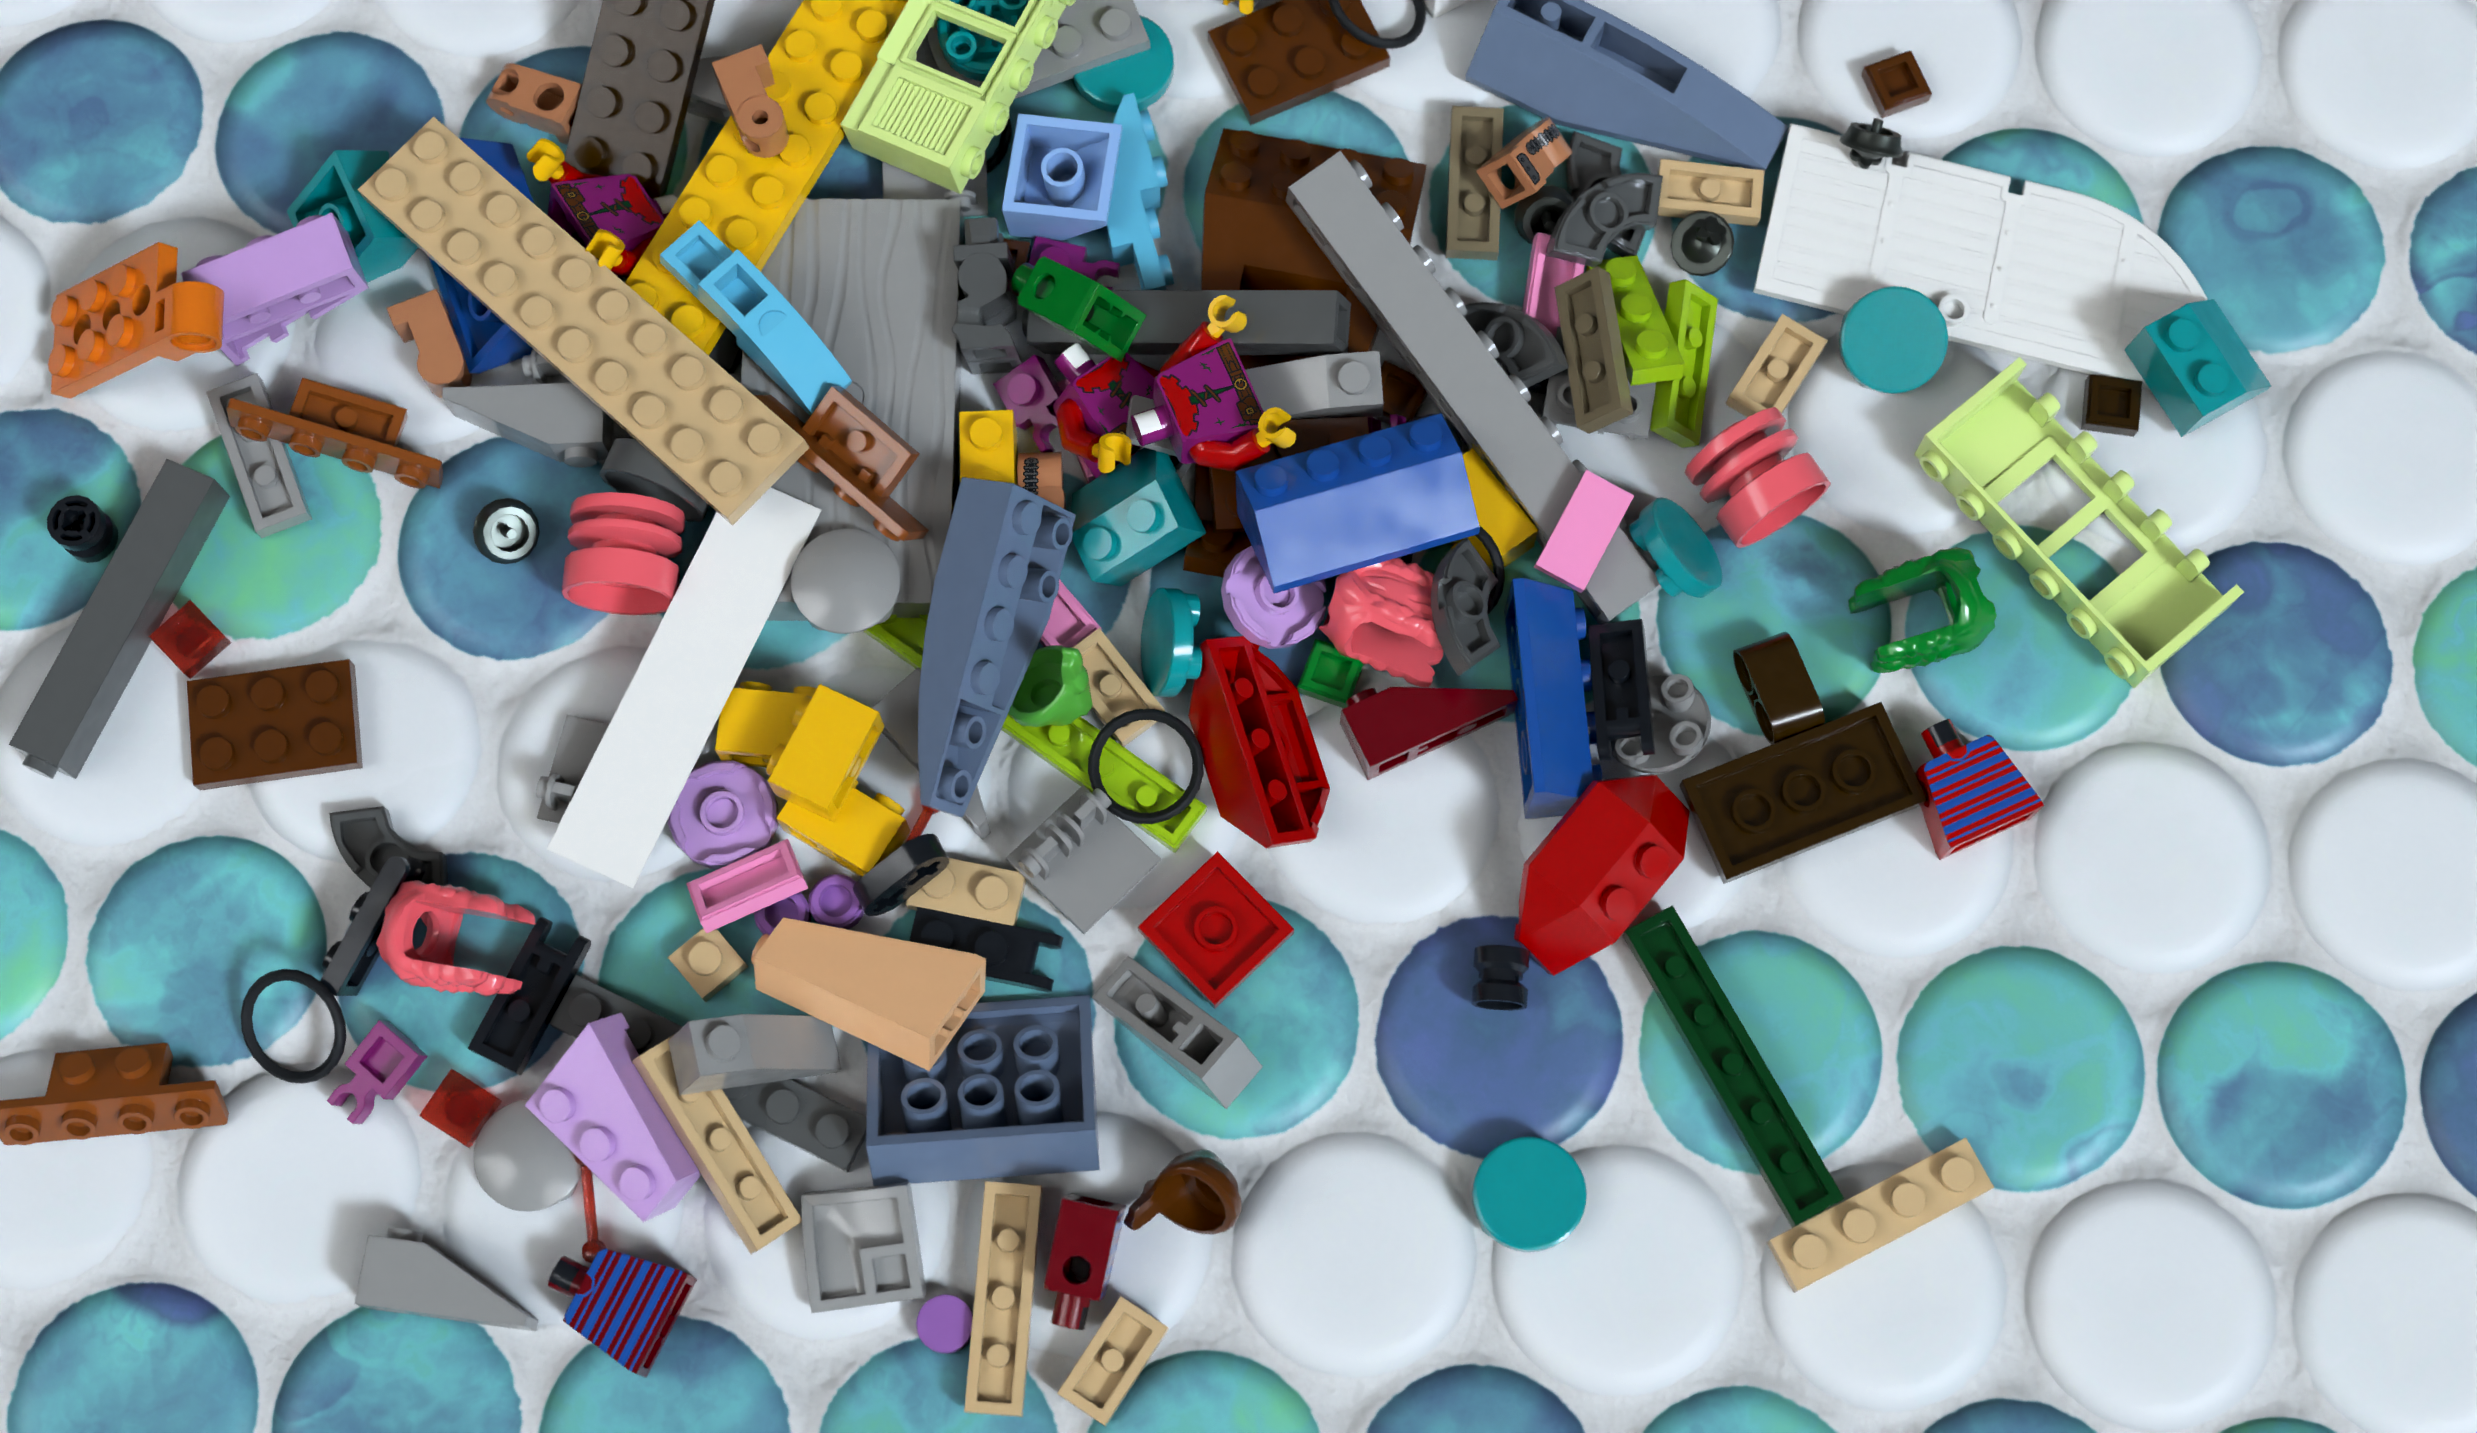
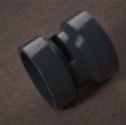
(91, 538)
(1500, 971)

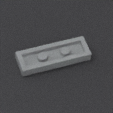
(261, 468)

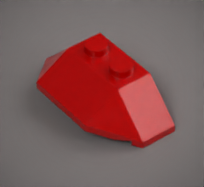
(1257, 745)
(1599, 869)

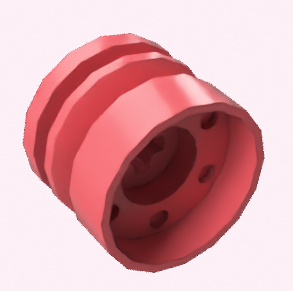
(1751, 468)
(623, 553)

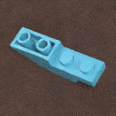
(1134, 199)
(756, 314)

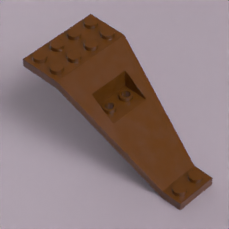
(1261, 245)

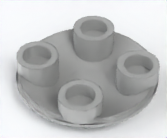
(845, 581)
(1679, 727)
(523, 1161)

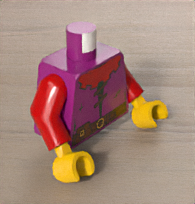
(602, 213)
(1209, 401)
(1096, 407)

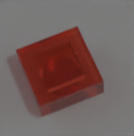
(190, 639)
(460, 1108)

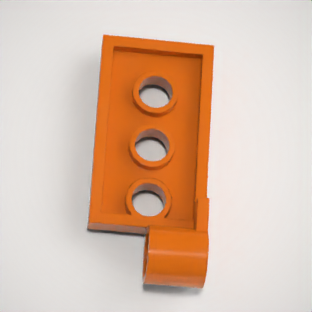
(130, 318)

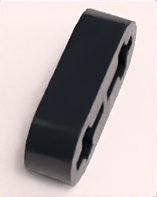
(901, 874)

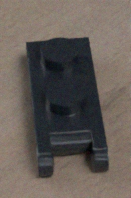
(1620, 685)
(1007, 948)
(352, 959)
(521, 1018)

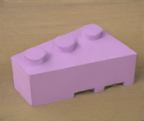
(281, 281)
(613, 1121)

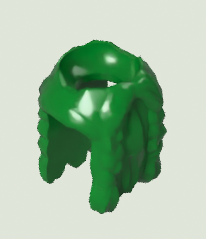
(1951, 576)

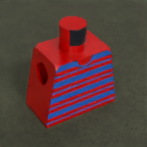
(1970, 790)

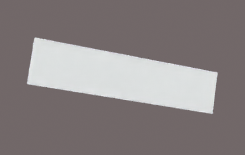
(682, 687)

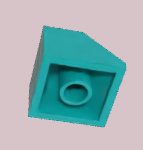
(334, 190)
(2196, 365)
(1133, 518)

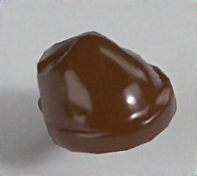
(1191, 1193)

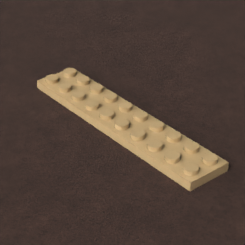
(584, 320)

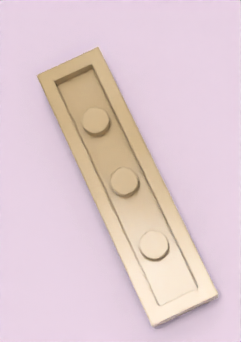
(721, 1153)
(1880, 1215)
(1003, 1299)

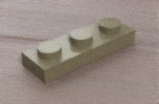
(1471, 208)
(1593, 350)

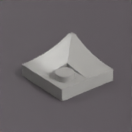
(861, 1247)

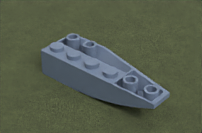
(1618, 83)
(983, 628)

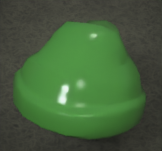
(1053, 689)

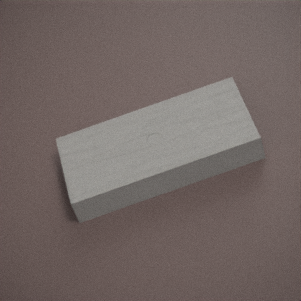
(884, 302)

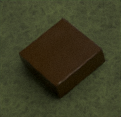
(2111, 405)

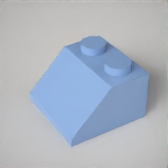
(1060, 176)

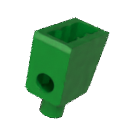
(1065, 300)

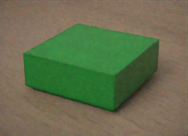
(1329, 675)

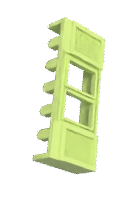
(932, 119)
(2001, 442)

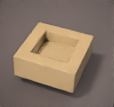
(708, 963)

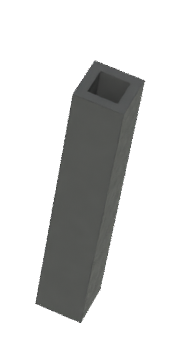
(1276, 322)
(118, 621)

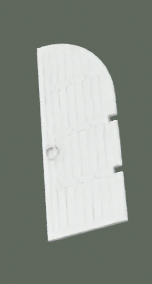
(2009, 271)

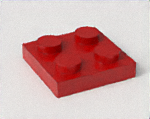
(1216, 930)

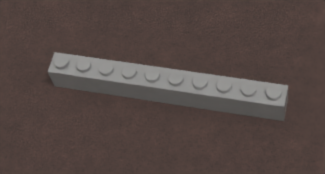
(1458, 366)

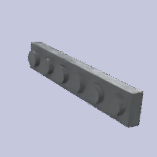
(776, 1107)

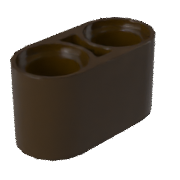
(1778, 687)

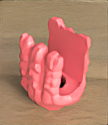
(1386, 620)
(442, 913)

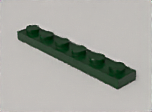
(1732, 1066)

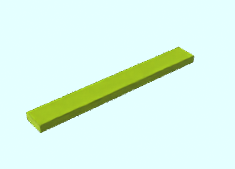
(1067, 749)

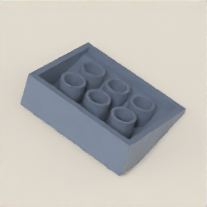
(997, 1103)

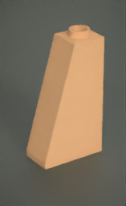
(872, 985)

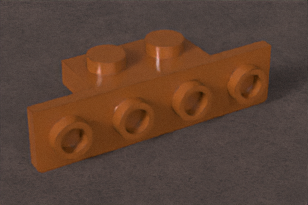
(341, 426)
(858, 456)
(109, 1096)

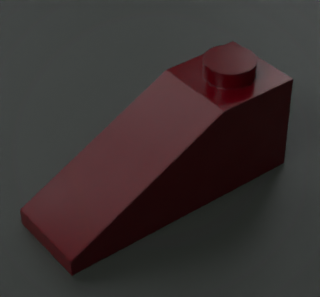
(1412, 721)

